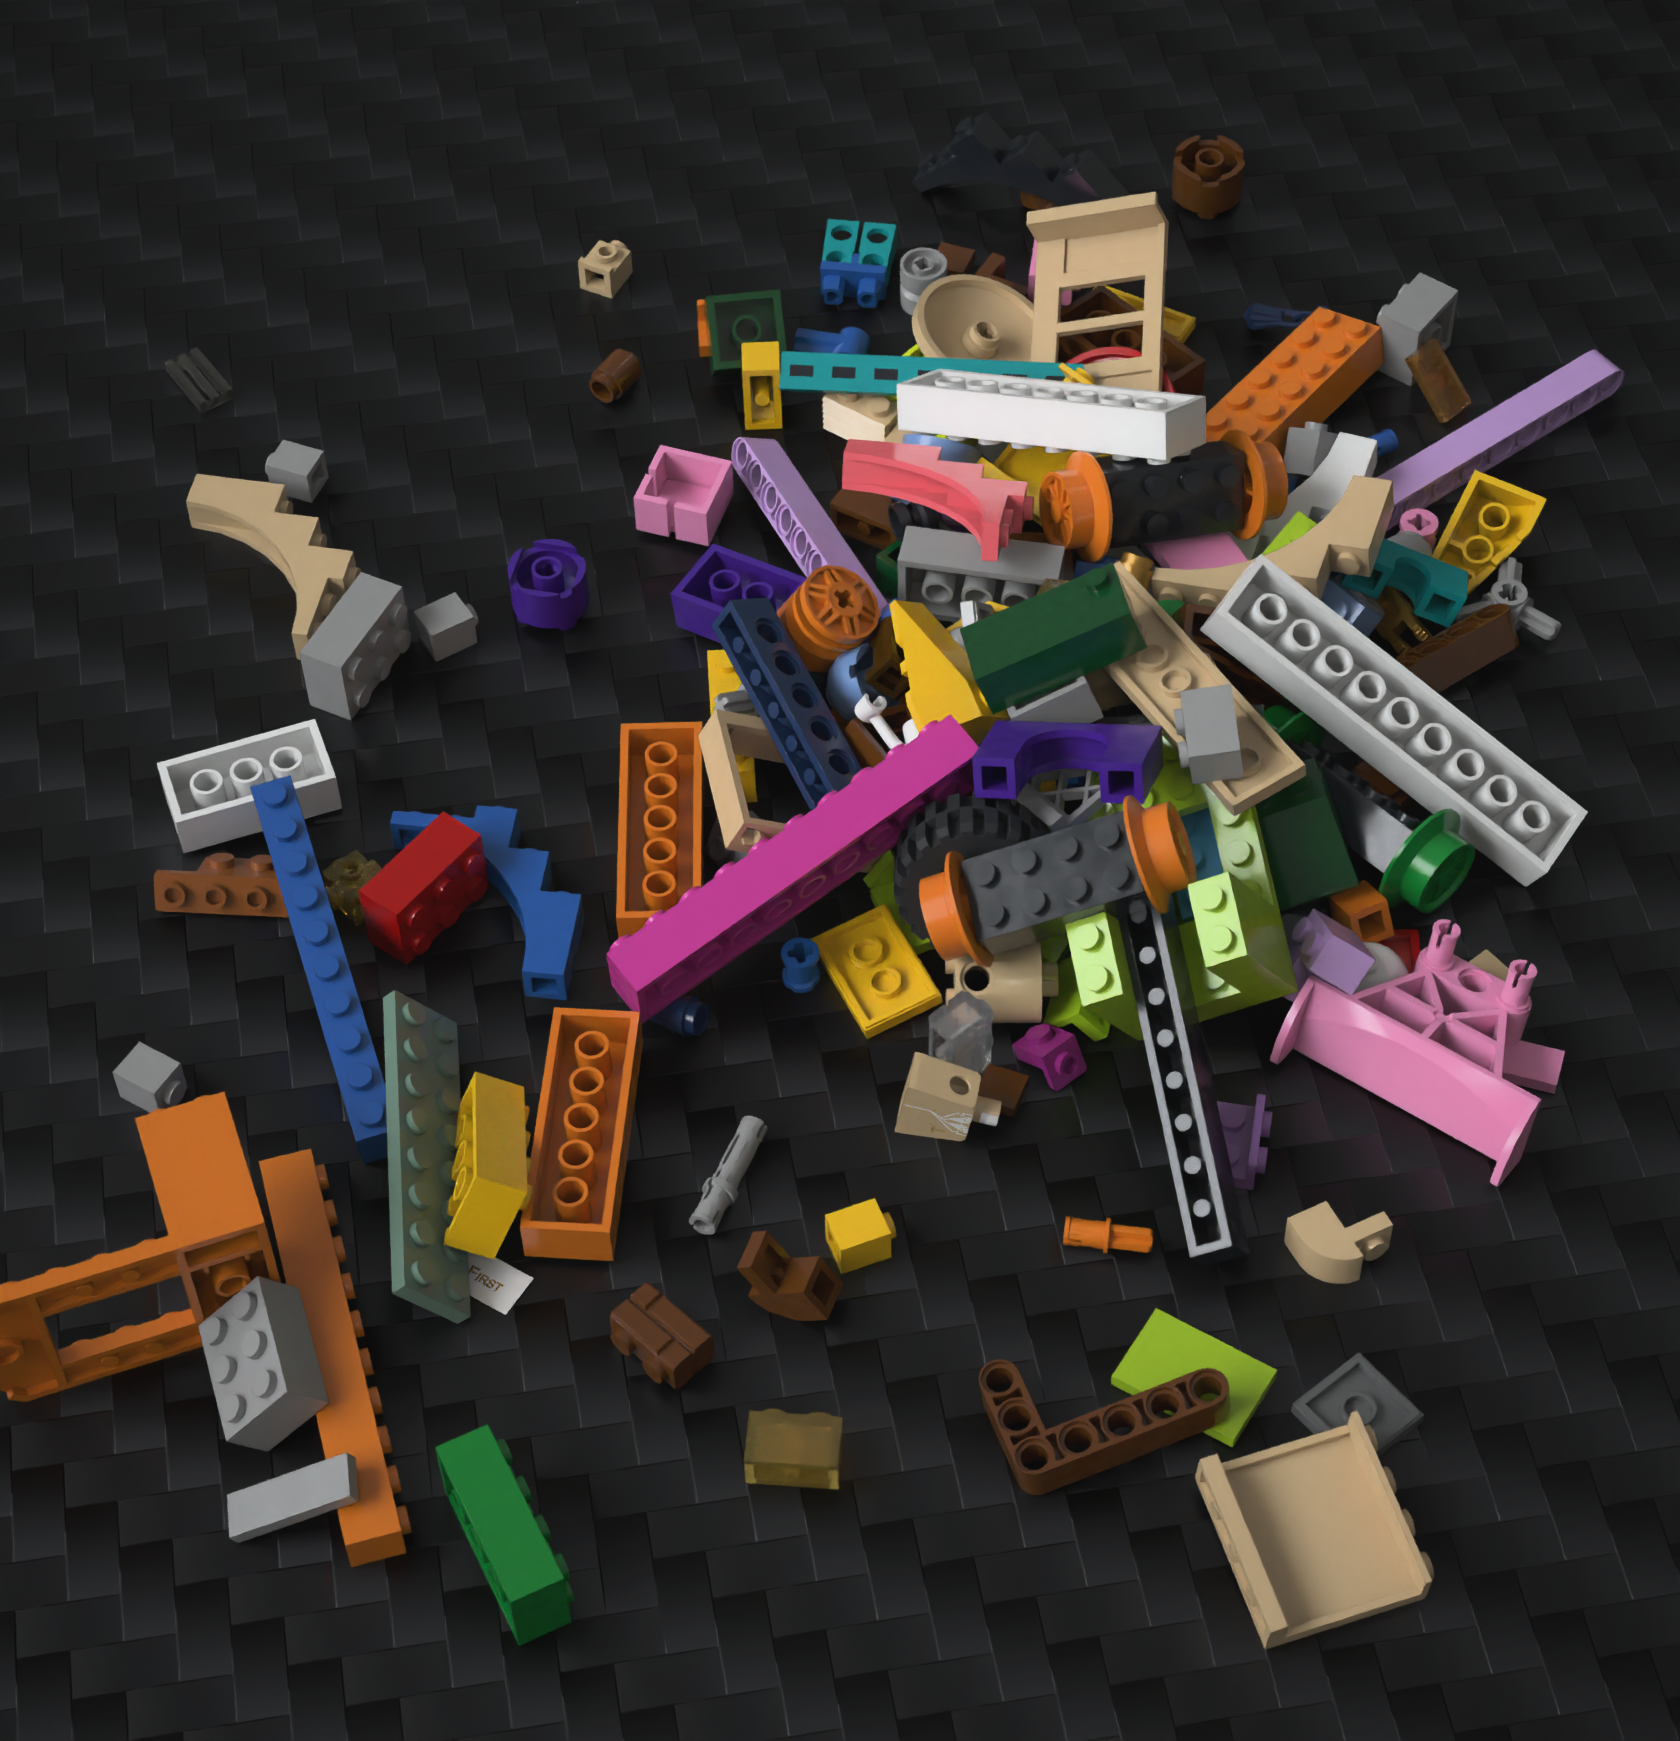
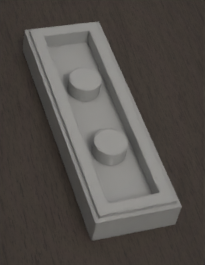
(292, 1497)

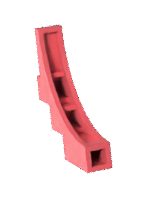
(957, 489)

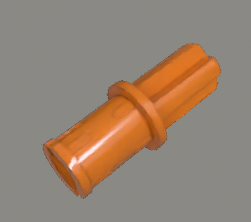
(1107, 1235)

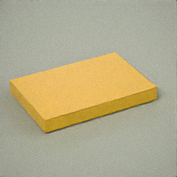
(876, 971)

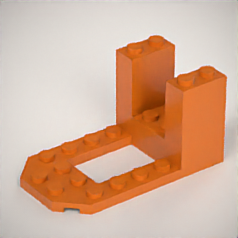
(212, 1242)

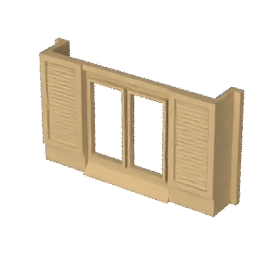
(1099, 247)

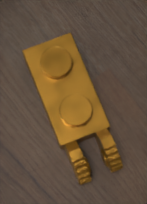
(1397, 619)

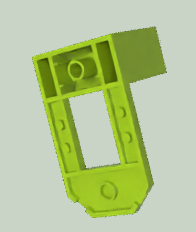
(1231, 948)

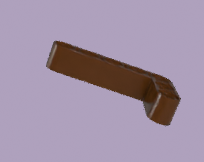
(1463, 647)
(1096, 1427)

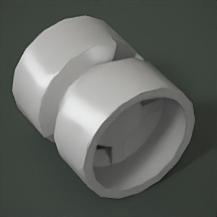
(917, 272)

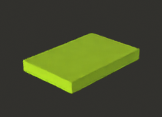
(1173, 1349)

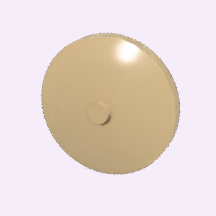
(973, 320)

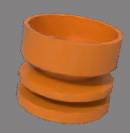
(829, 615)

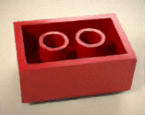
(424, 888)

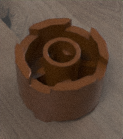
(1208, 175)

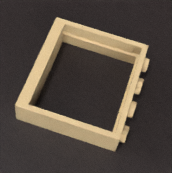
(718, 744)

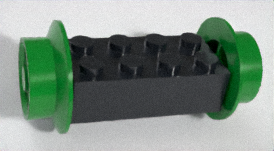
(1418, 857)

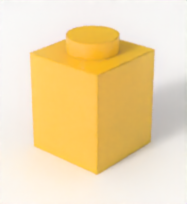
(859, 1235)

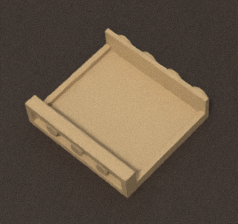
(1315, 1532)

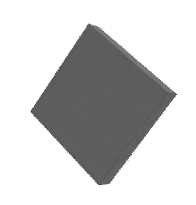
(1361, 1389)

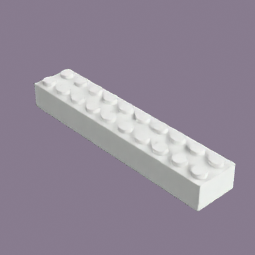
(1393, 720)

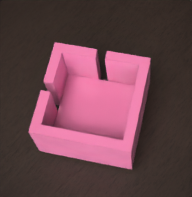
(684, 495)

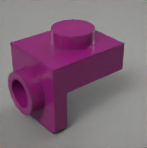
(1053, 1052)

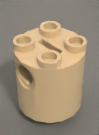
(1014, 983)

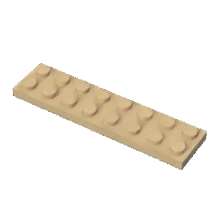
(1177, 664)

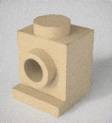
(607, 259)

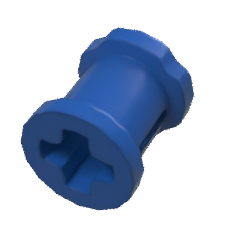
(800, 959)

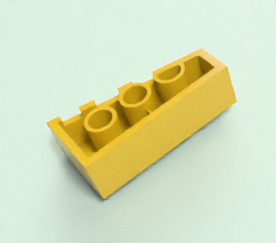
(489, 1165)

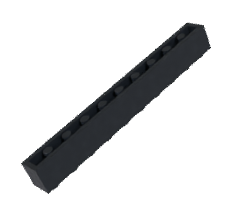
(1183, 1087)

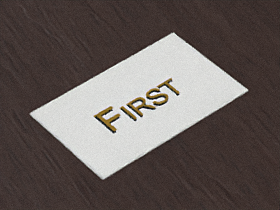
(495, 1282)

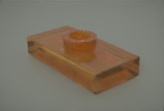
(1438, 380)

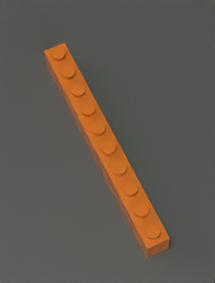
(347, 1424)

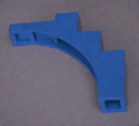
(524, 878)

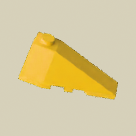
(1487, 526)

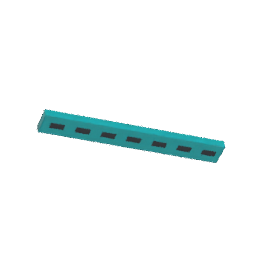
(882, 373)

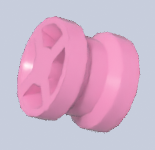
(1420, 522)

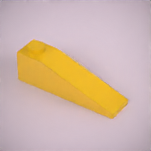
(938, 673)

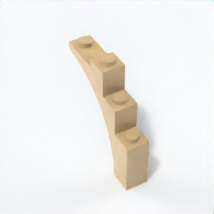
(265, 521)
(1341, 543)

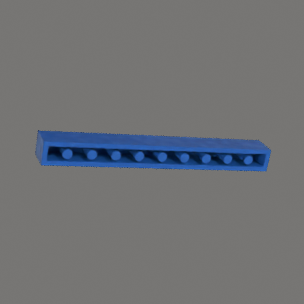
(325, 965)

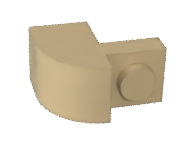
(1329, 1249)

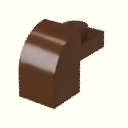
(786, 1285)

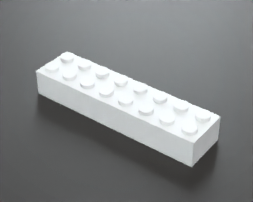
(1053, 415)

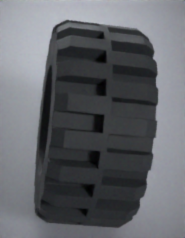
(959, 824)

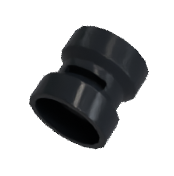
(911, 515)

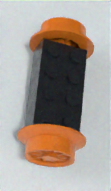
(1131, 502)
(1055, 879)

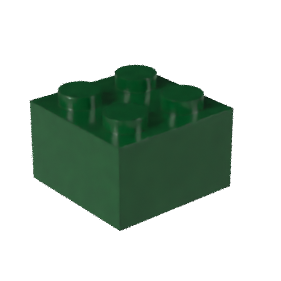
(739, 320)

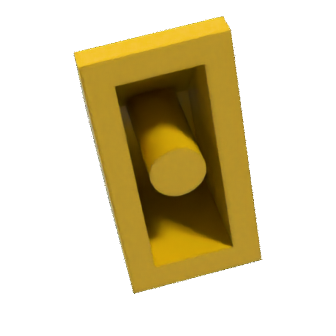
(761, 385)

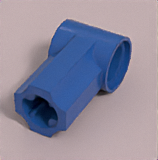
(848, 341)

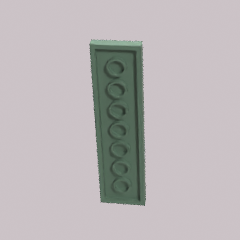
(421, 1136)

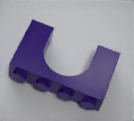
(1018, 750)

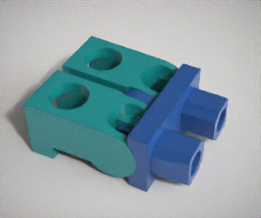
(854, 266)

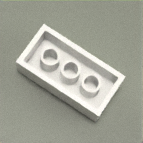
(212, 789)

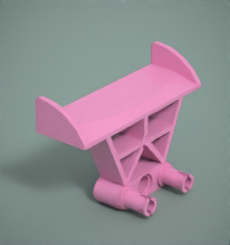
(1428, 1045)

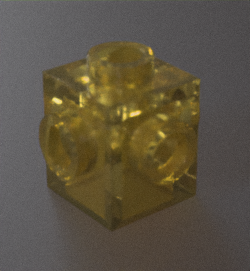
(344, 881)

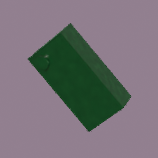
(1052, 638)

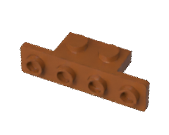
(222, 887)

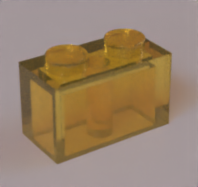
(793, 1449)

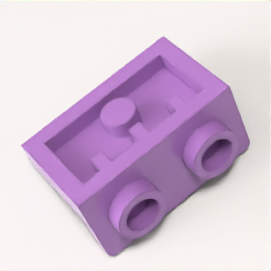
(1242, 1134)

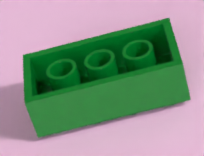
(506, 1533)

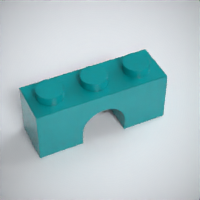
(1432, 585)

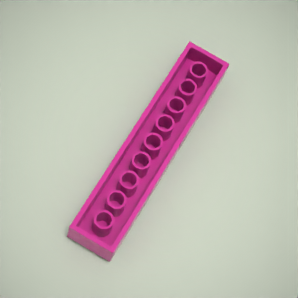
(789, 870)

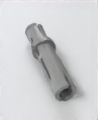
(722, 1187)

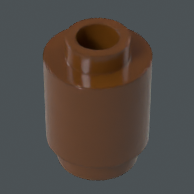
(615, 375)

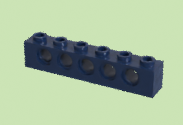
(786, 698)

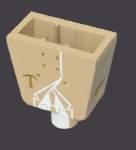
(943, 1100)

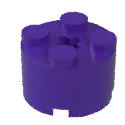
(548, 584)

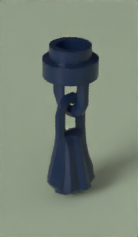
(1262, 316)

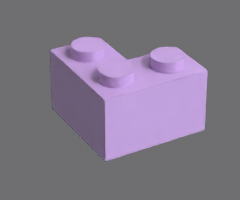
(1327, 952)

